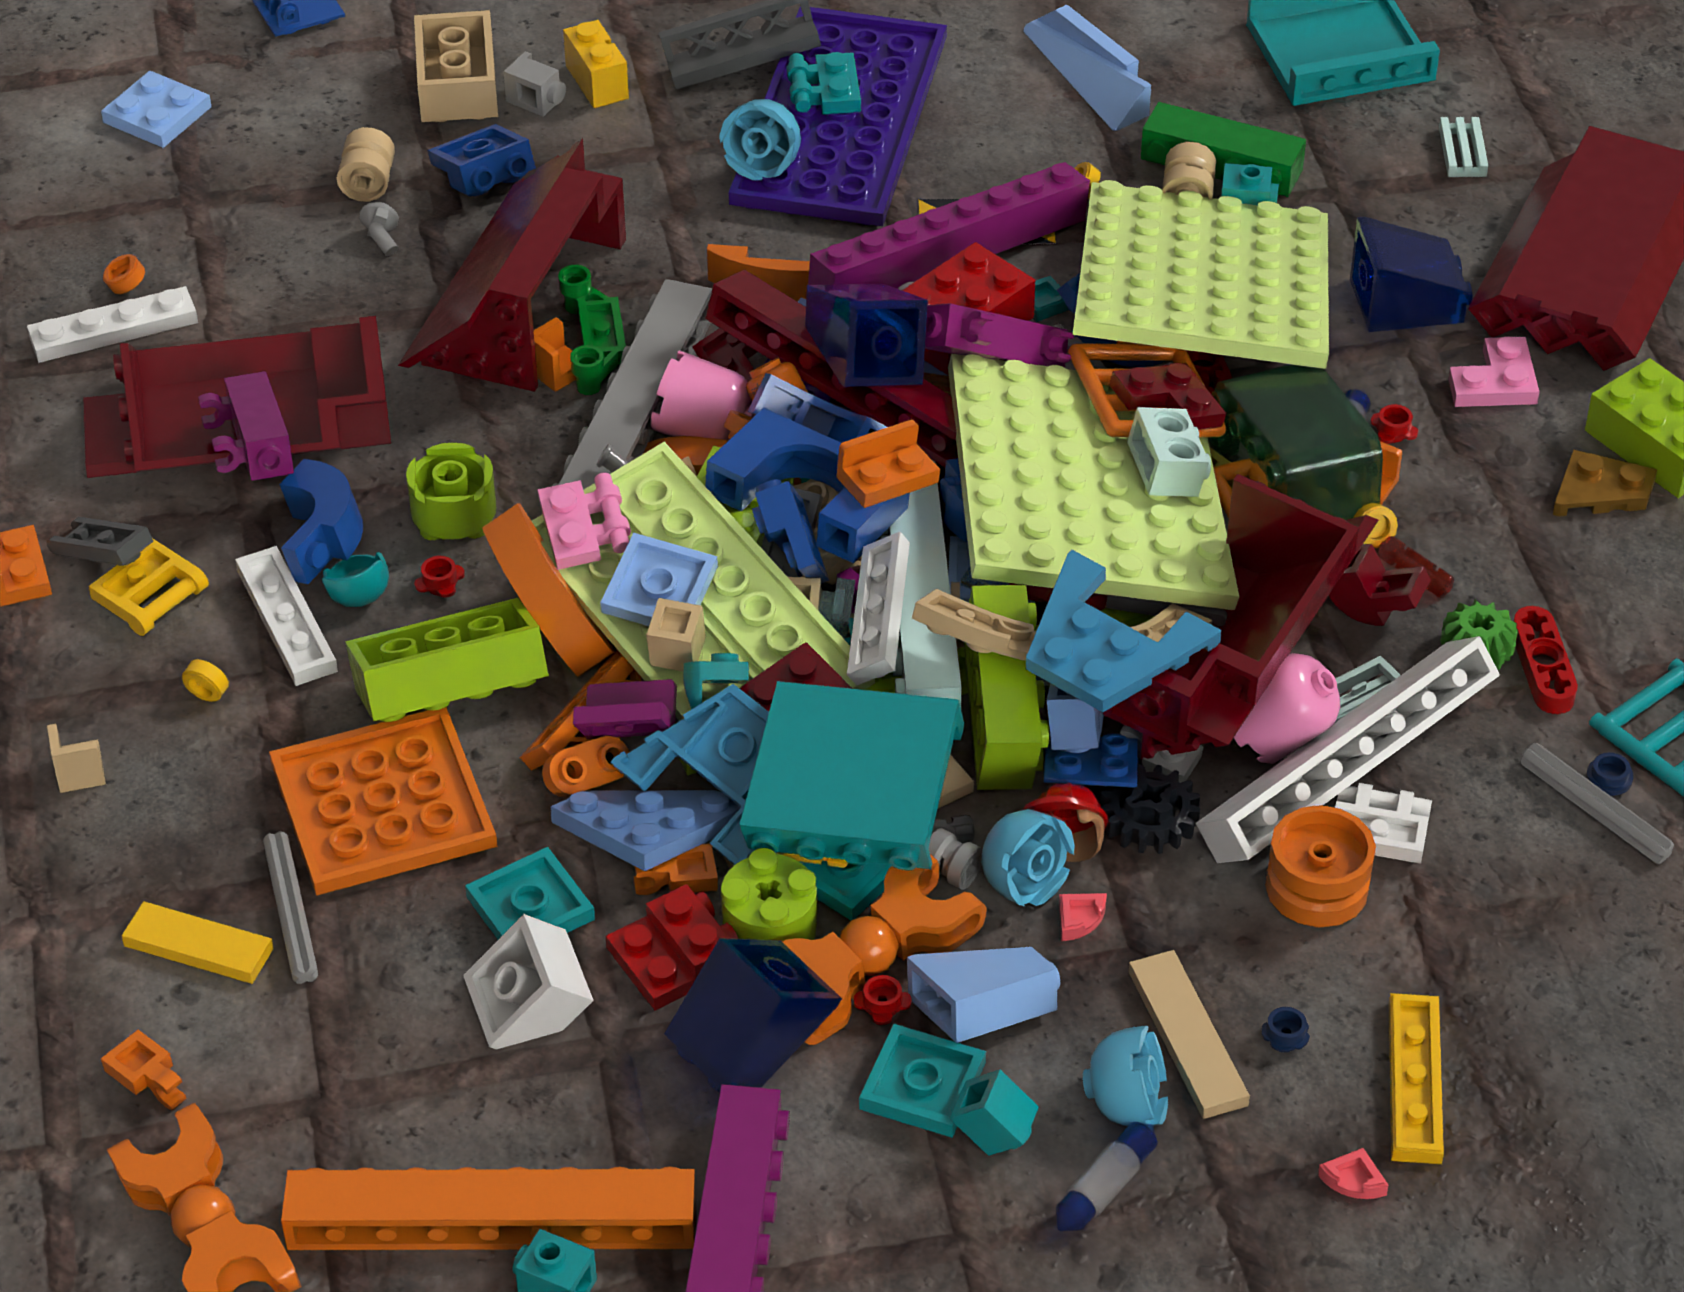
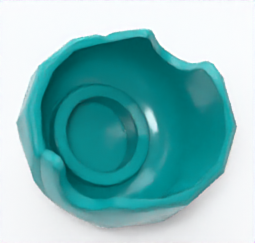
(357, 580)

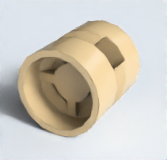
(365, 164)
(1190, 168)

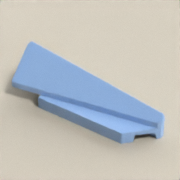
(1093, 66)

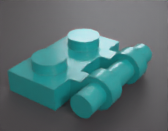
(836, 82)

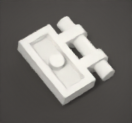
(1394, 819)

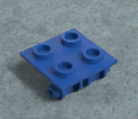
(293, 15)
(1108, 765)

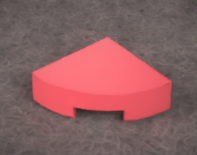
(1080, 914)
(1354, 1176)

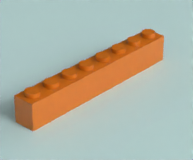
(488, 1208)

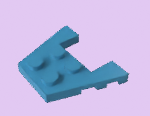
(1099, 655)
(716, 741)

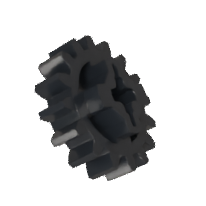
(1150, 810)

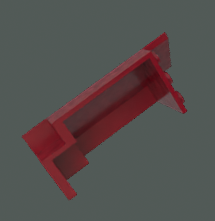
(486, 312)
(321, 378)
(1284, 570)

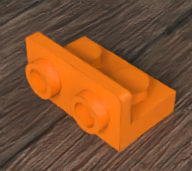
(885, 464)
(21, 567)

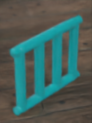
(1644, 750)

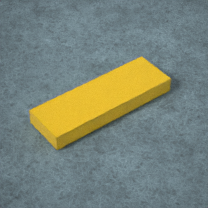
(197, 942)

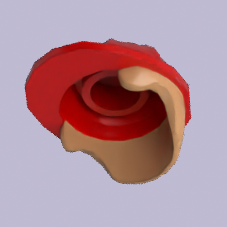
(1080, 812)

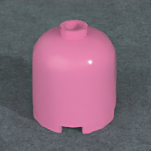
(698, 398)
(1292, 710)

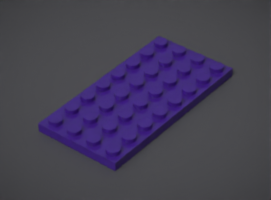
(852, 159)

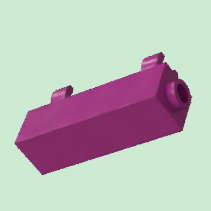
(994, 336)
(257, 424)

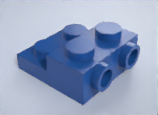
(483, 159)
(786, 522)

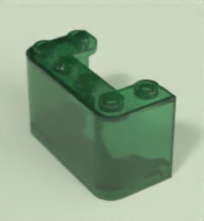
(1303, 437)

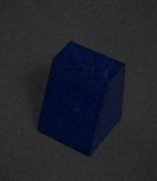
(1406, 278)
(868, 332)
(749, 1011)

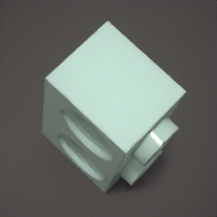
(1168, 452)

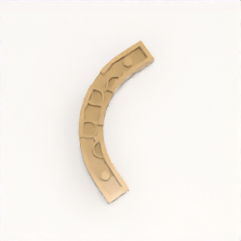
(995, 633)

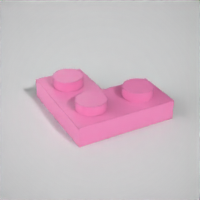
(1504, 379)

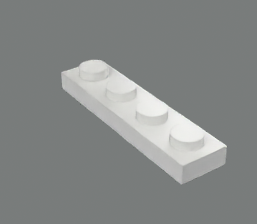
(112, 324)
(878, 609)
(286, 615)

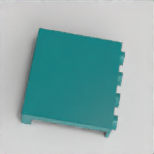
(1339, 47)
(850, 774)

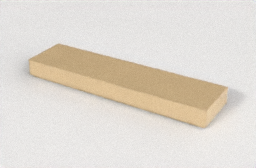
(1189, 1034)

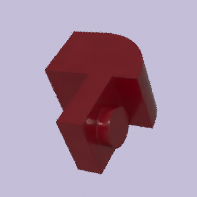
(1371, 592)

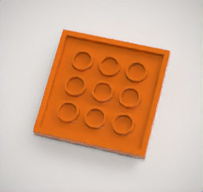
(382, 800)

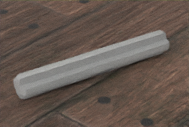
(1597, 803)
(290, 908)

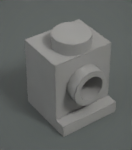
(533, 85)

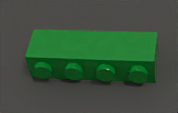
(1227, 139)

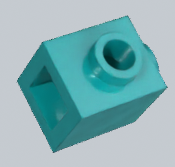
(1249, 183)
(994, 1112)
(554, 1265)

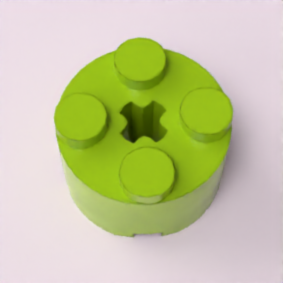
(451, 492)
(770, 898)

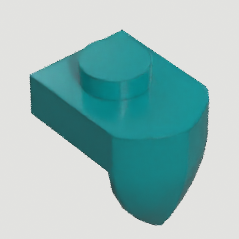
(722, 669)

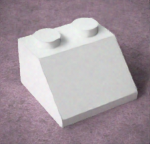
(527, 984)

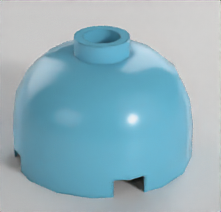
(760, 139)
(1027, 856)
(1127, 1077)

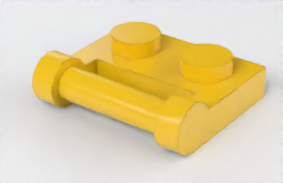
(131, 584)

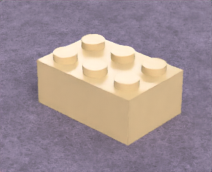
(455, 66)

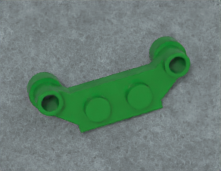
(599, 326)

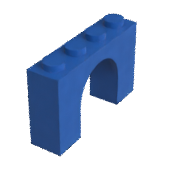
(782, 449)

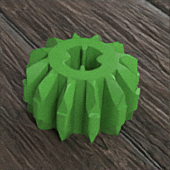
(1491, 625)

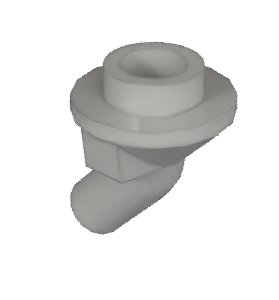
(380, 220)

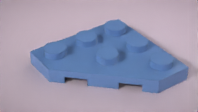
(645, 825)

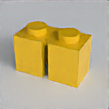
(596, 63)

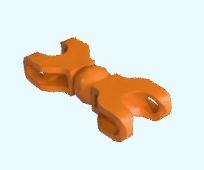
(899, 925)
(202, 1215)

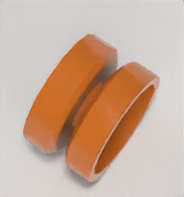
(1320, 866)

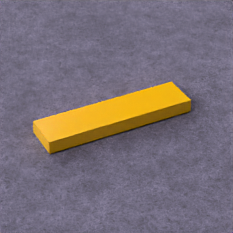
(1415, 1079)

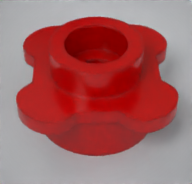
(1394, 424)
(439, 576)
(882, 989)

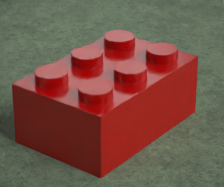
(976, 281)

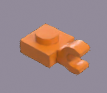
(691, 868)
(141, 1064)

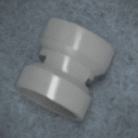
(956, 860)

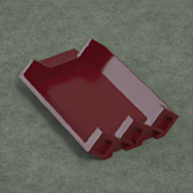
(1591, 249)

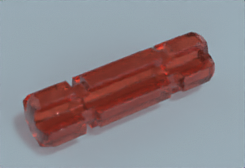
(1393, 552)

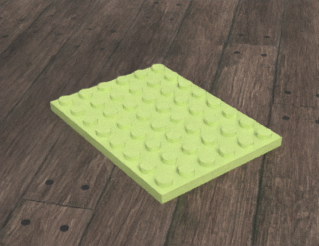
(1205, 275)
(1053, 481)

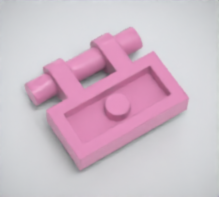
(570, 525)

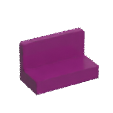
(627, 709)

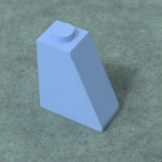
(982, 988)

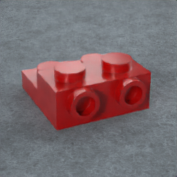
(668, 945)

